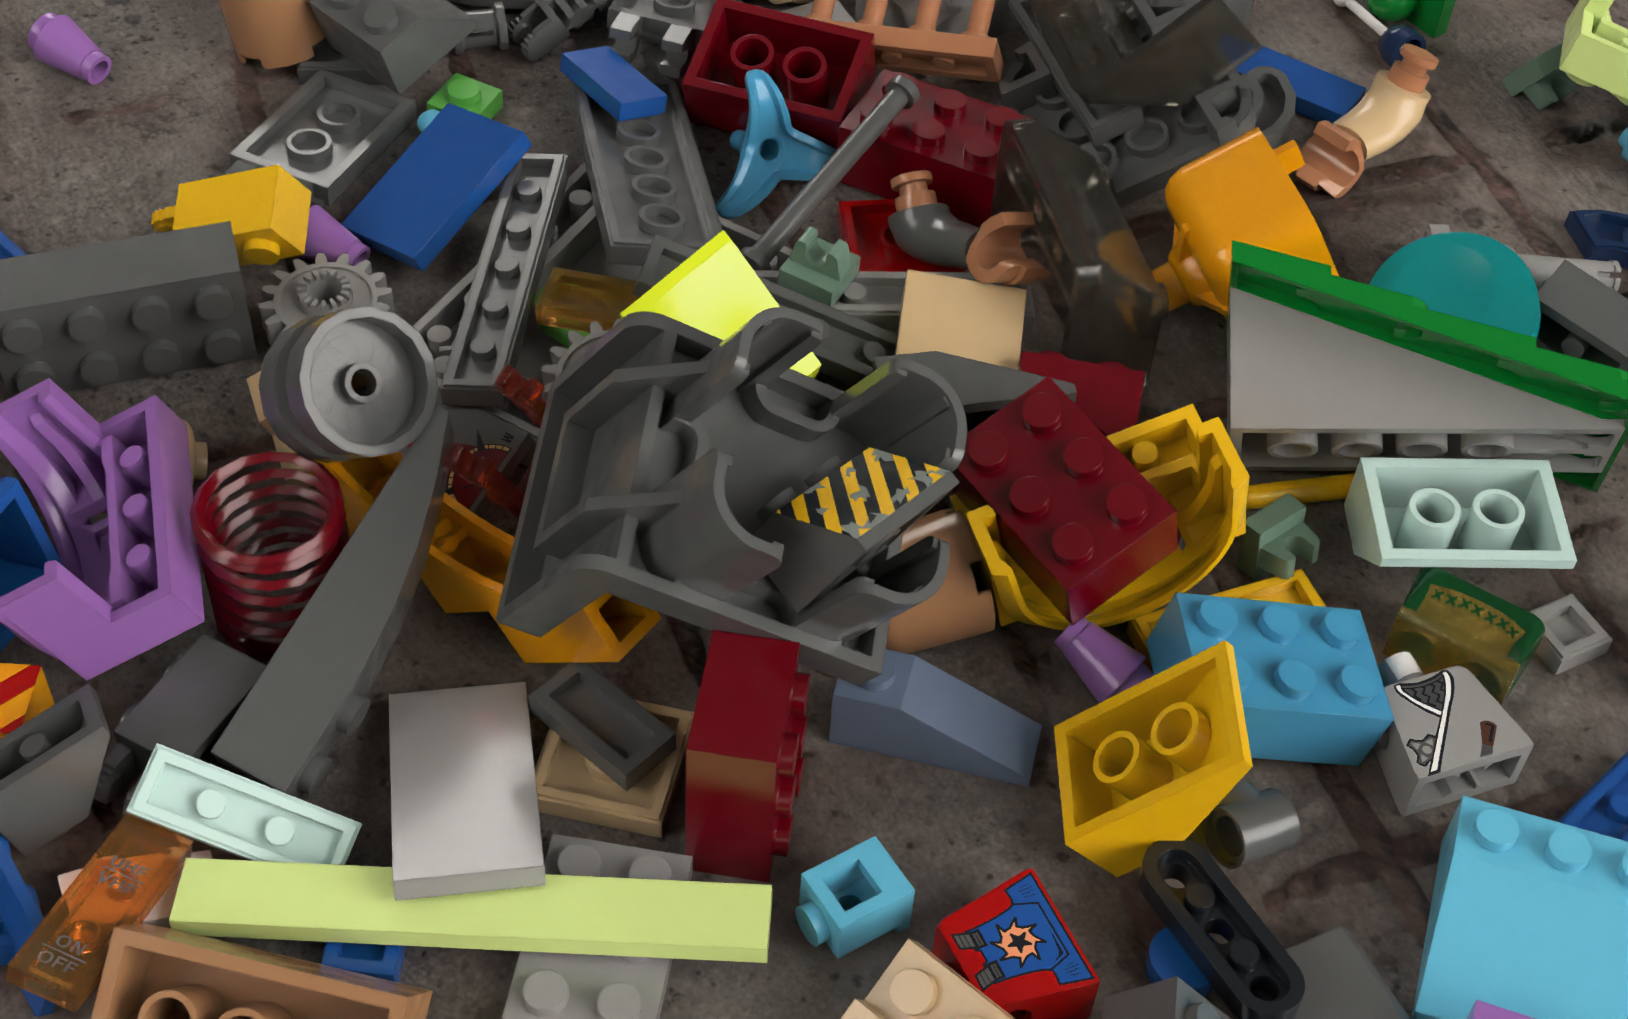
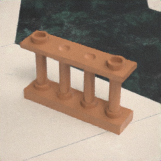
(922, 48)

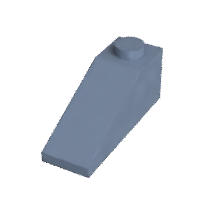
(935, 721)

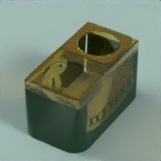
(1462, 625)

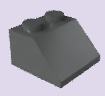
(393, 37)

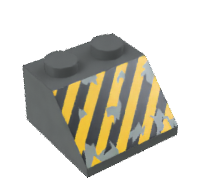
(846, 518)

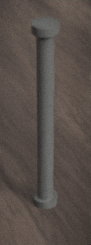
(900, 94)

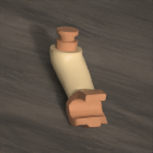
(1374, 125)

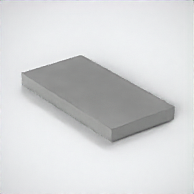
(463, 792)

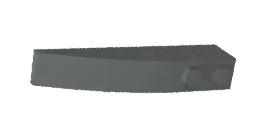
(343, 635)

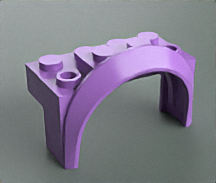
(130, 574)

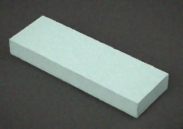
(238, 813)

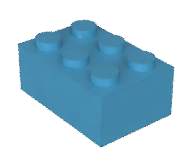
(1300, 669)

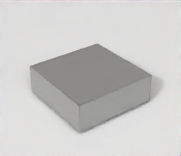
(1569, 635)

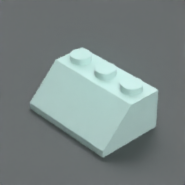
(1458, 514)

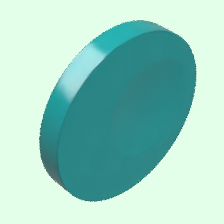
(1466, 279)

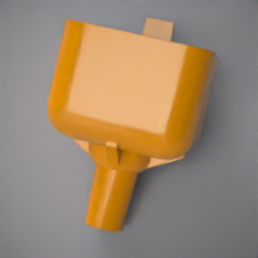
(1237, 196)

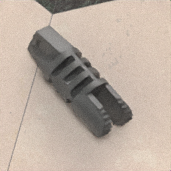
(548, 24)

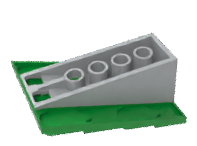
(1365, 371)

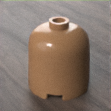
(272, 30)
(957, 607)

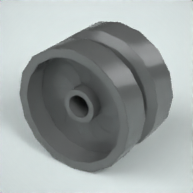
(348, 385)

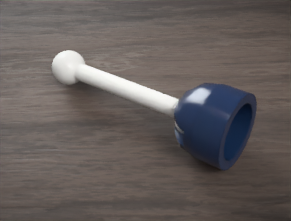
(1392, 38)

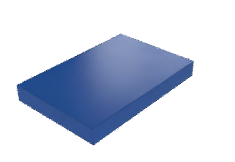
(436, 185)

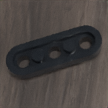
(1214, 905)

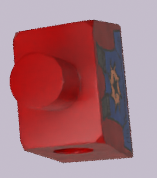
(1019, 952)

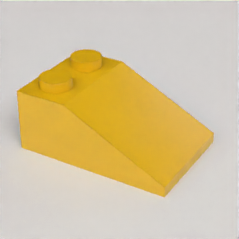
(1152, 760)

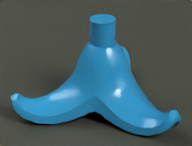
(768, 149)

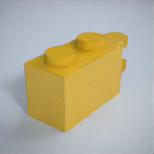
(262, 204)

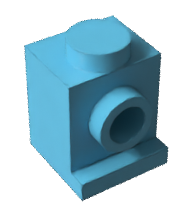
(865, 885)

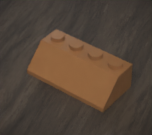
(192, 976)

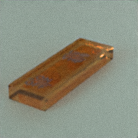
(114, 889)

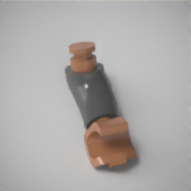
(938, 238)

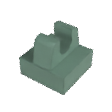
(1541, 79)
(819, 268)
(1275, 538)

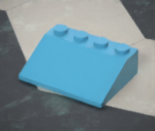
(1525, 919)

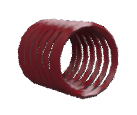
(227, 568)

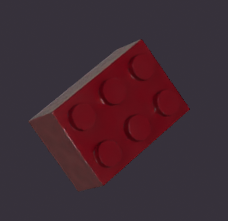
(813, 63)
(941, 134)
(1064, 500)
(745, 755)

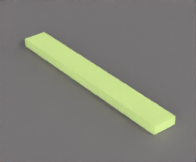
(561, 917)

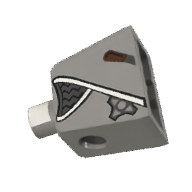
(1444, 736)

